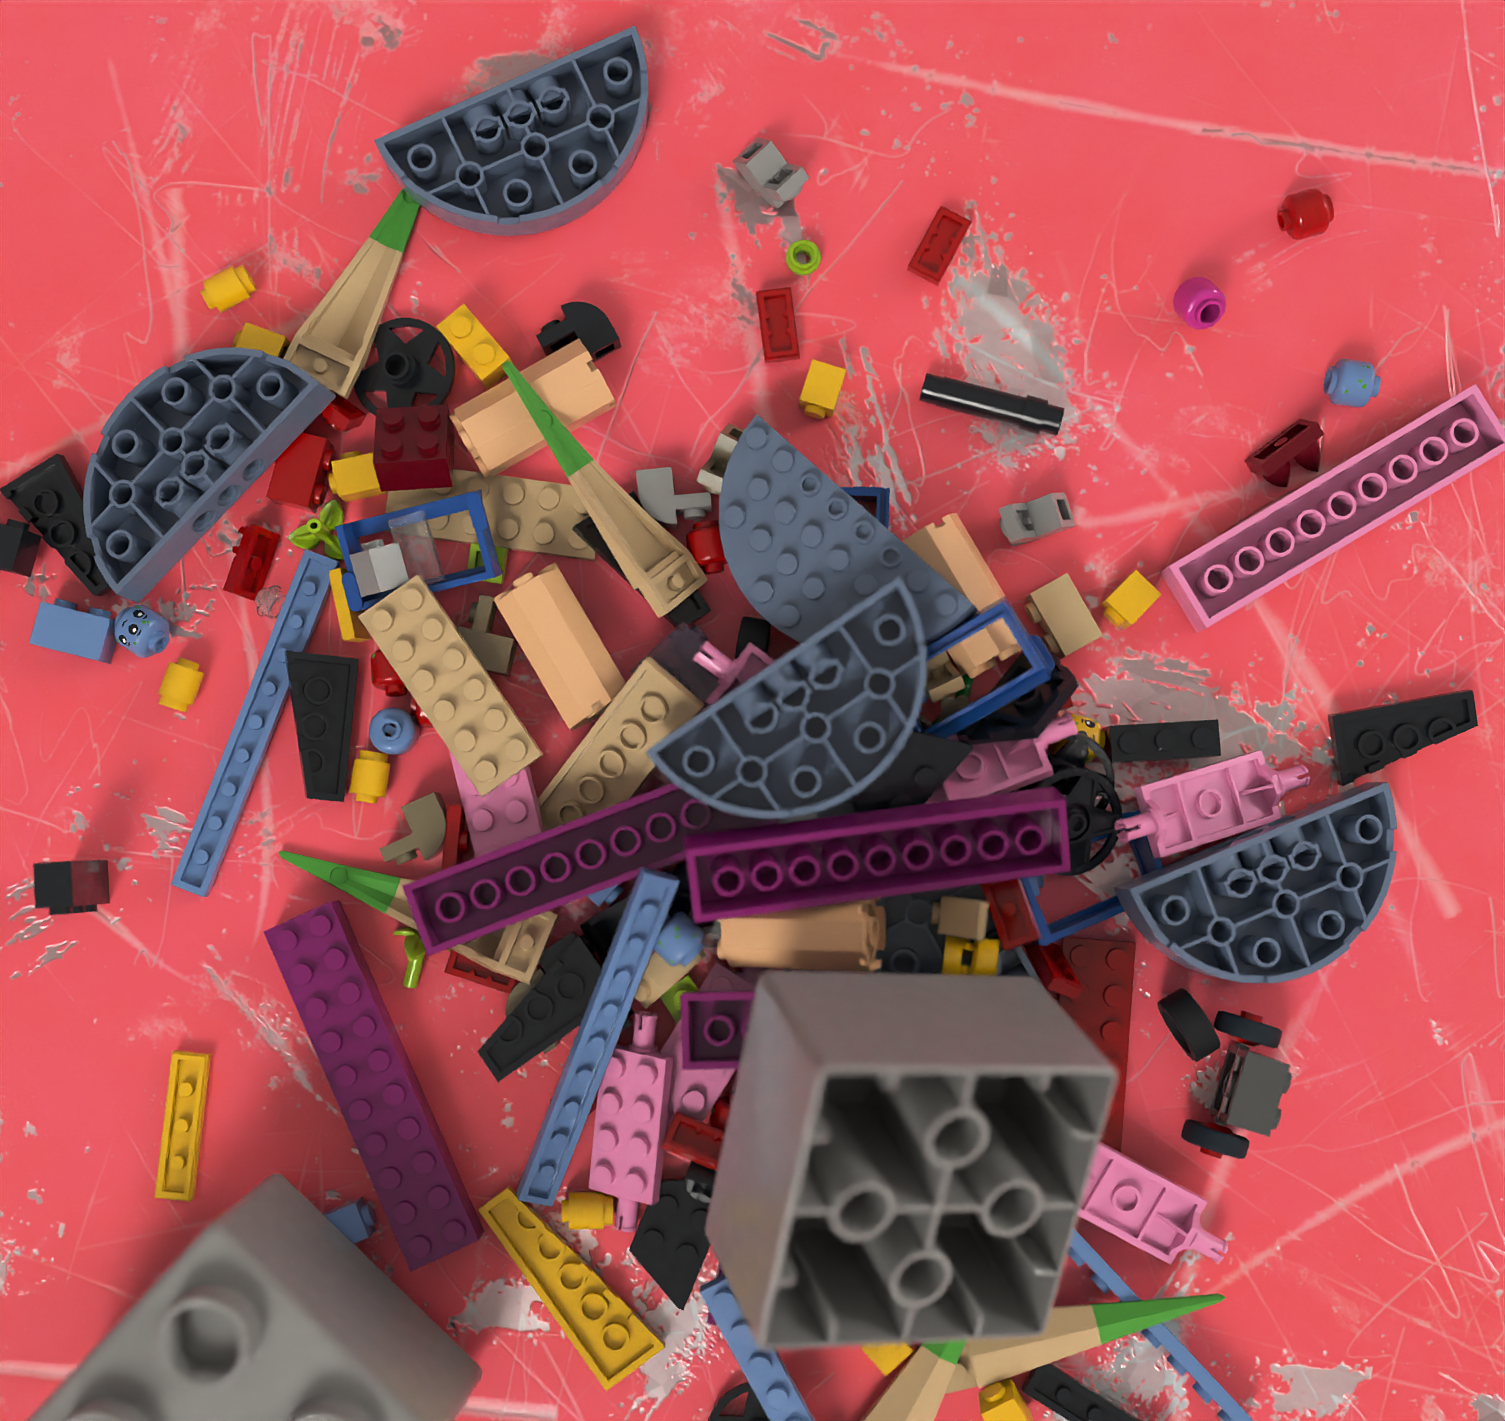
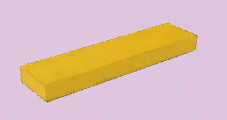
(183, 1125)

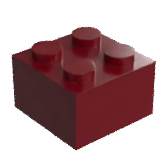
(414, 448)

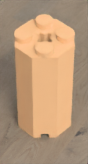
(500, 427)
(959, 562)
(561, 645)
(812, 938)

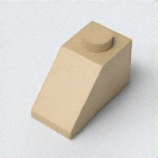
(960, 917)
(660, 977)

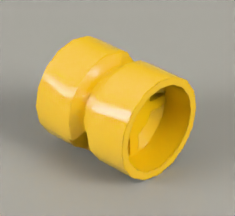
(983, 957)

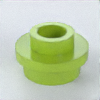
(803, 247)

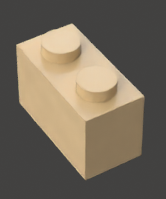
(1062, 616)

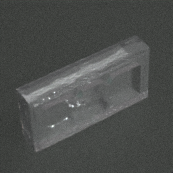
(417, 546)

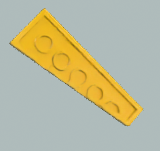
(586, 1308)

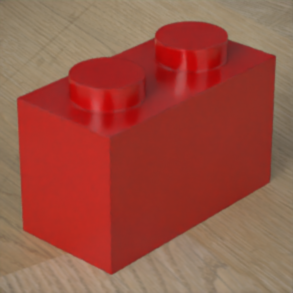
(301, 473)

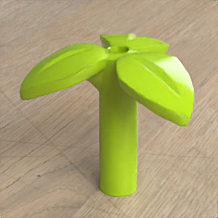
(310, 535)
(415, 953)

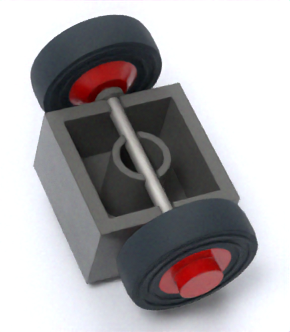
(1246, 1089)

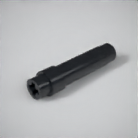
(1026, 413)

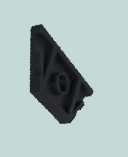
(1029, 713)
(914, 773)
(673, 1240)

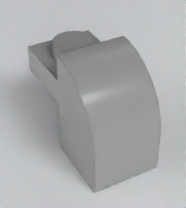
(769, 172)
(660, 502)
(1036, 518)

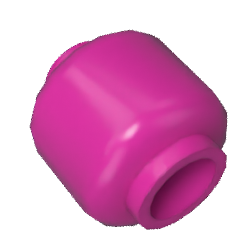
(1199, 303)

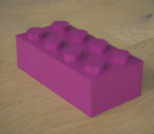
(714, 1028)

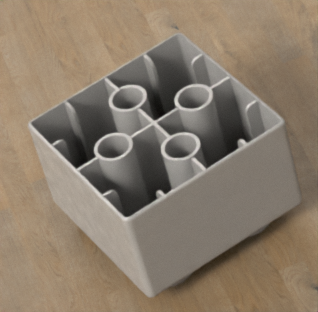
(904, 1157)
(270, 1324)

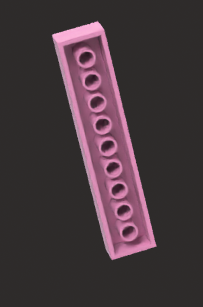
(1335, 508)

